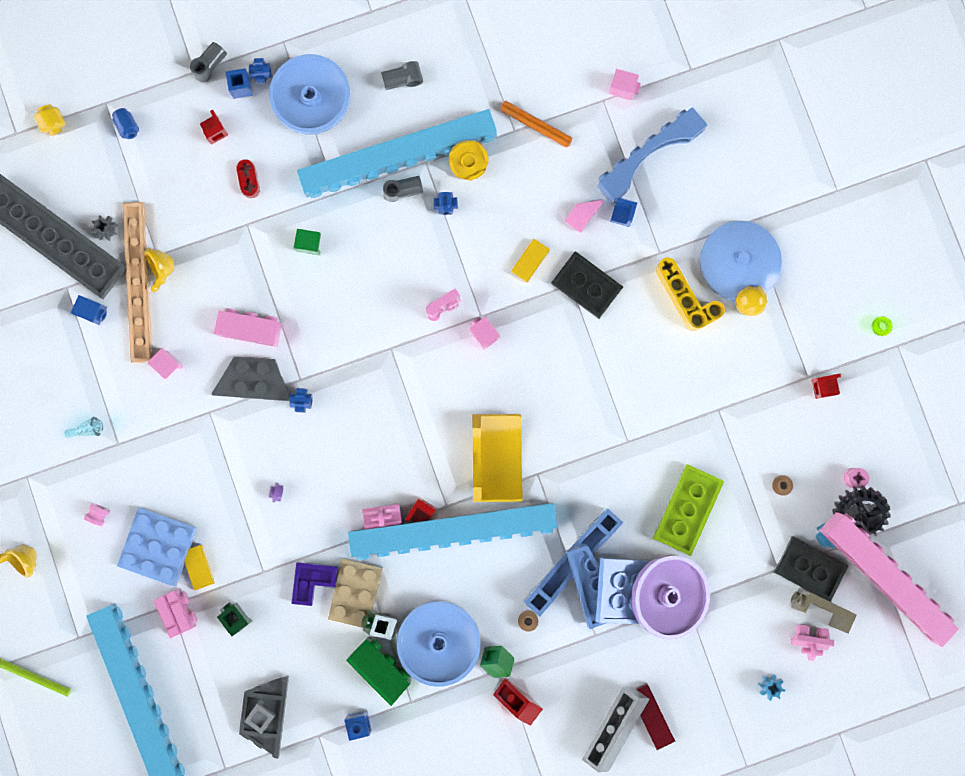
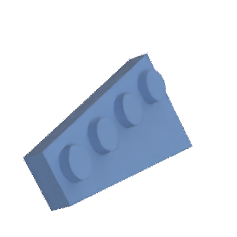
(586, 578)

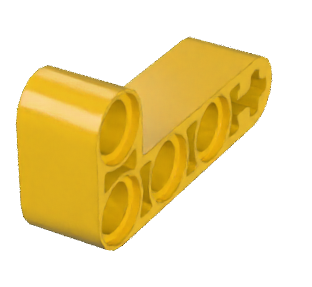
(686, 293)

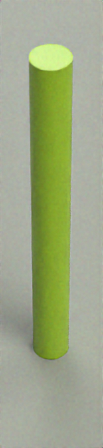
(35, 678)

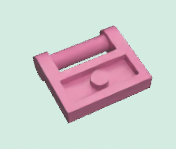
(446, 302)

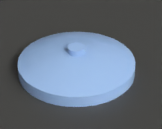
(309, 94)
(740, 257)
(438, 643)

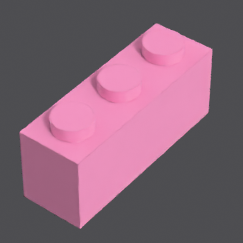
(248, 327)

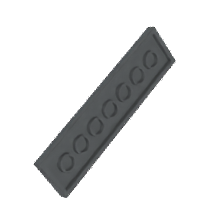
(58, 240)

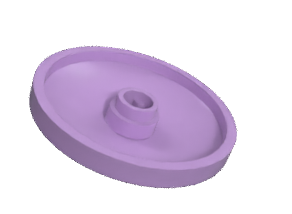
(670, 596)

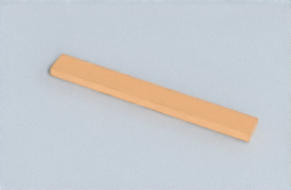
(137, 282)

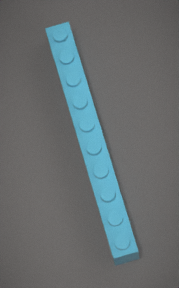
(395, 154)
(452, 530)
(134, 692)

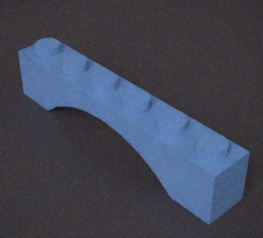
(681, 131)
(560, 574)

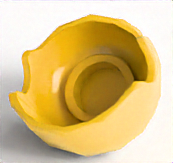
(751, 301)

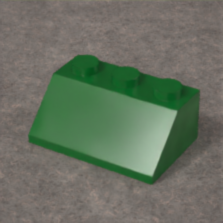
(379, 670)

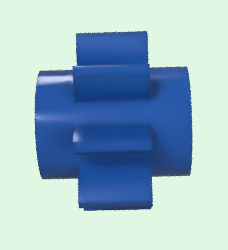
(260, 71)
(445, 203)
(301, 400)

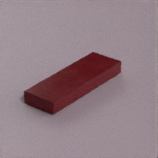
(654, 720)

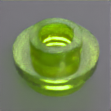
(875, 326)

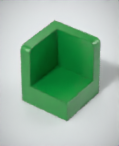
(307, 242)
(497, 661)

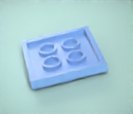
(157, 546)
(615, 590)

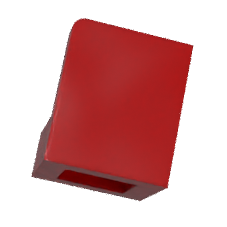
(213, 128)
(826, 386)
(421, 511)

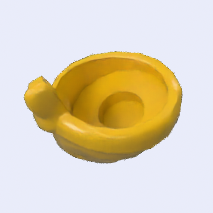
(161, 266)
(22, 558)

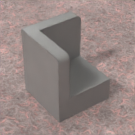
(260, 717)

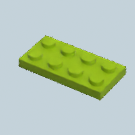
(688, 509)

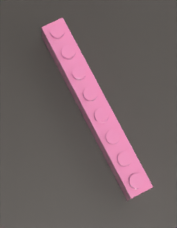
(889, 579)

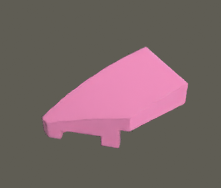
(582, 214)

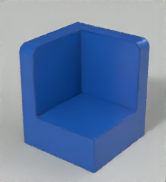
(623, 212)

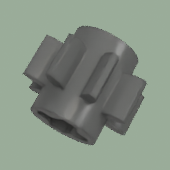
(109, 230)

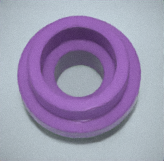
(276, 492)

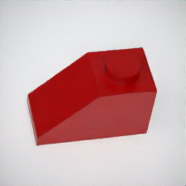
(517, 702)

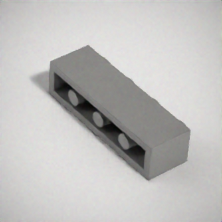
(615, 729)

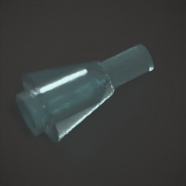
(90, 427)

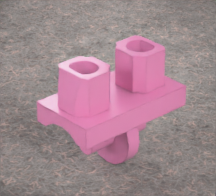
(382, 516)
(820, 641)

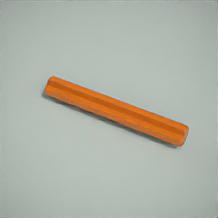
(536, 124)

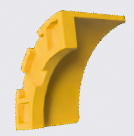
(497, 457)

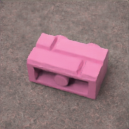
(175, 612)

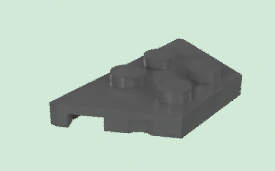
(252, 380)
(274, 697)

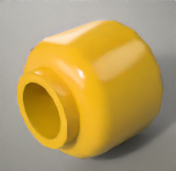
(49, 119)

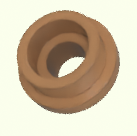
(776, 485)
(525, 614)

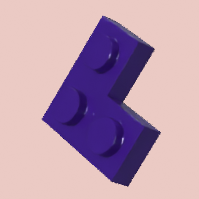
(307, 577)

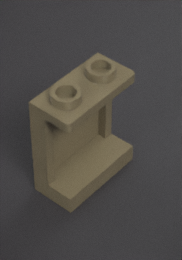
(841, 618)

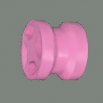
(851, 477)
(96, 514)

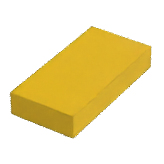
(530, 260)
(198, 568)

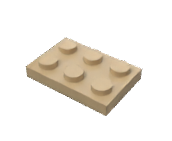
(354, 592)

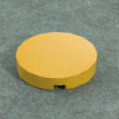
(468, 159)

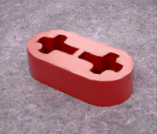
(243, 180)

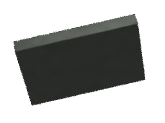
(587, 285)
(811, 568)

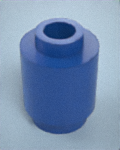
(125, 123)

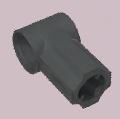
(209, 60)
(406, 75)
(405, 188)

